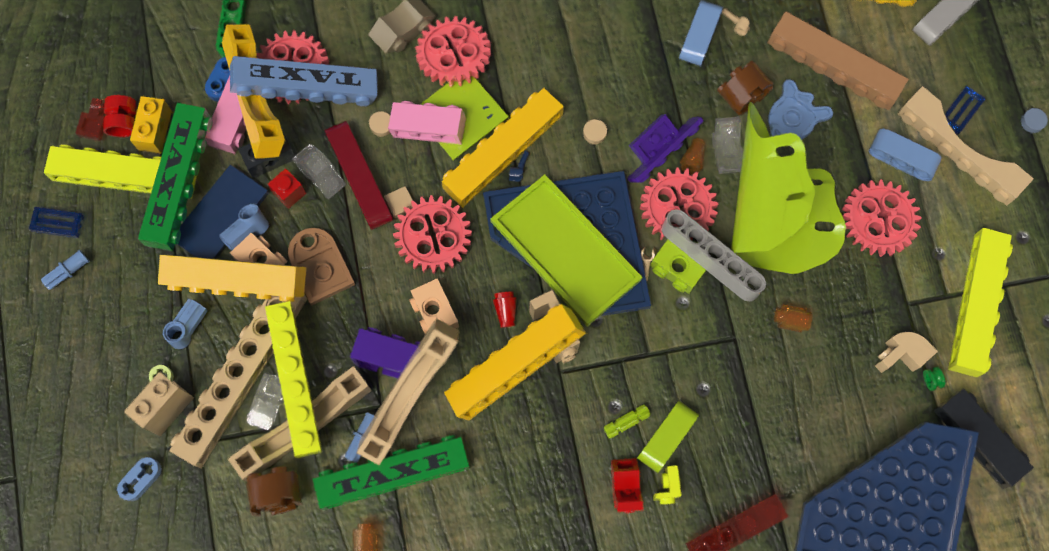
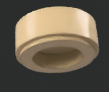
(379, 123)
(595, 131)

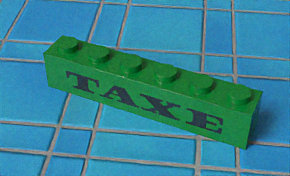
(175, 177)
(392, 474)

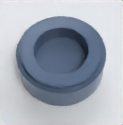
(1034, 120)

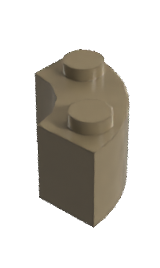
(401, 25)

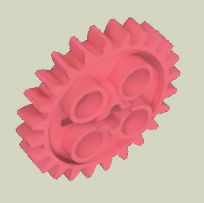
(472, 42)
(302, 47)
(699, 201)
(901, 214)
(452, 228)

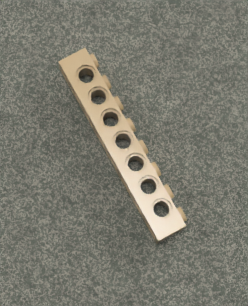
(239, 388)

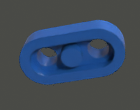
(218, 77)

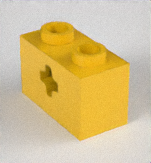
(151, 125)

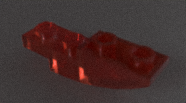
(740, 527)

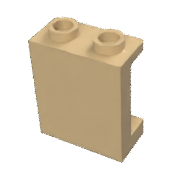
(539, 308)
(158, 404)

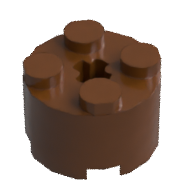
(746, 86)
(273, 492)

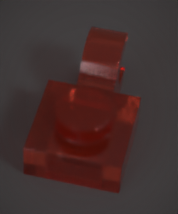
(91, 124)

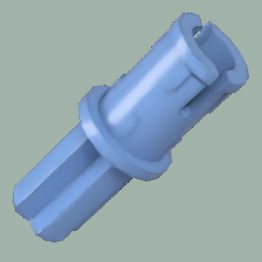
(64, 270)
(351, 453)

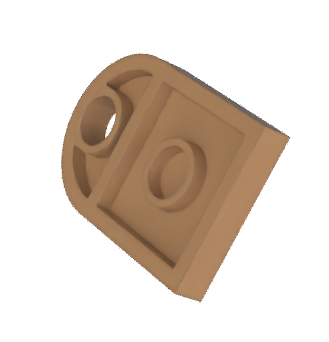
(323, 262)

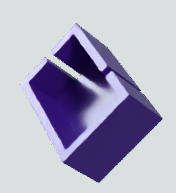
(376, 351)

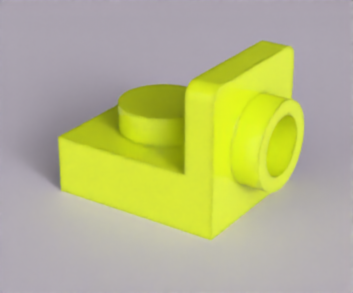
(670, 480)

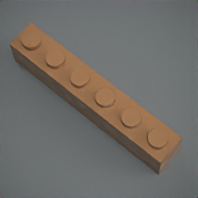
(837, 61)

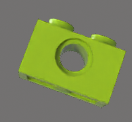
(670, 255)

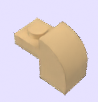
(910, 348)

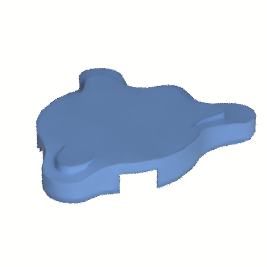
(795, 112)

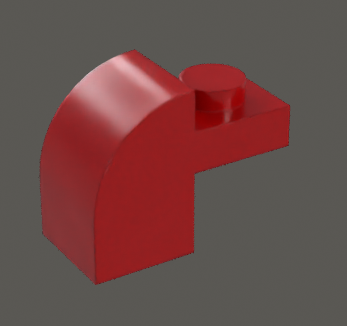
(626, 485)

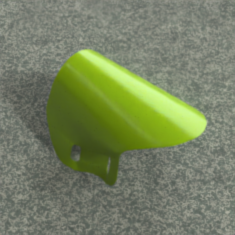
(781, 205)

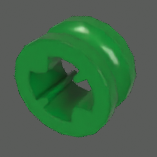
(934, 378)

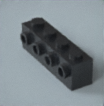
(993, 446)

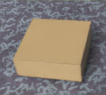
(398, 200)

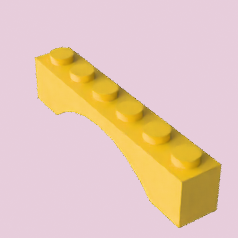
(261, 124)

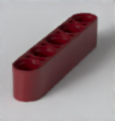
(358, 175)

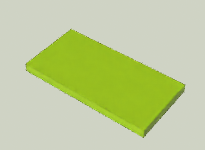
(566, 250)

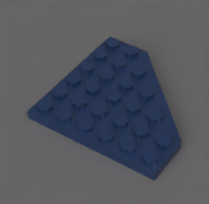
(608, 207)
(898, 498)

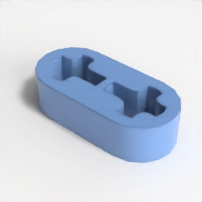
(143, 483)

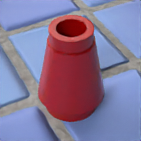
(505, 308)

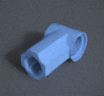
(250, 221)
(185, 321)

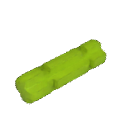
(627, 421)

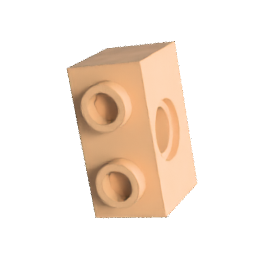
(252, 248)
(428, 295)

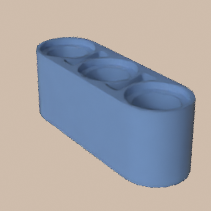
(700, 33)
(905, 155)

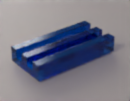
(958, 128)
(55, 231)

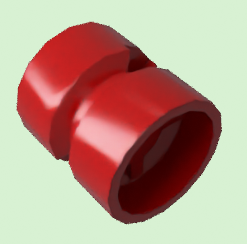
(119, 115)

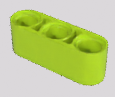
(668, 436)

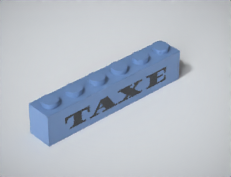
(302, 81)

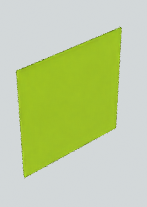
(471, 99)

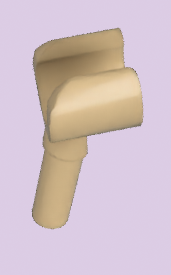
(742, 23)
(647, 261)

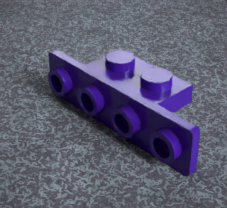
(657, 142)

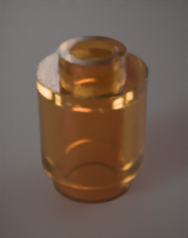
(793, 318)
(365, 538)

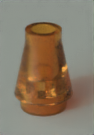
(693, 157)

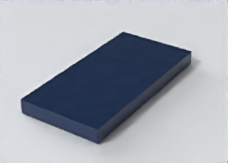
(217, 212)

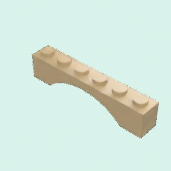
(1001, 178)
(419, 370)
(277, 443)

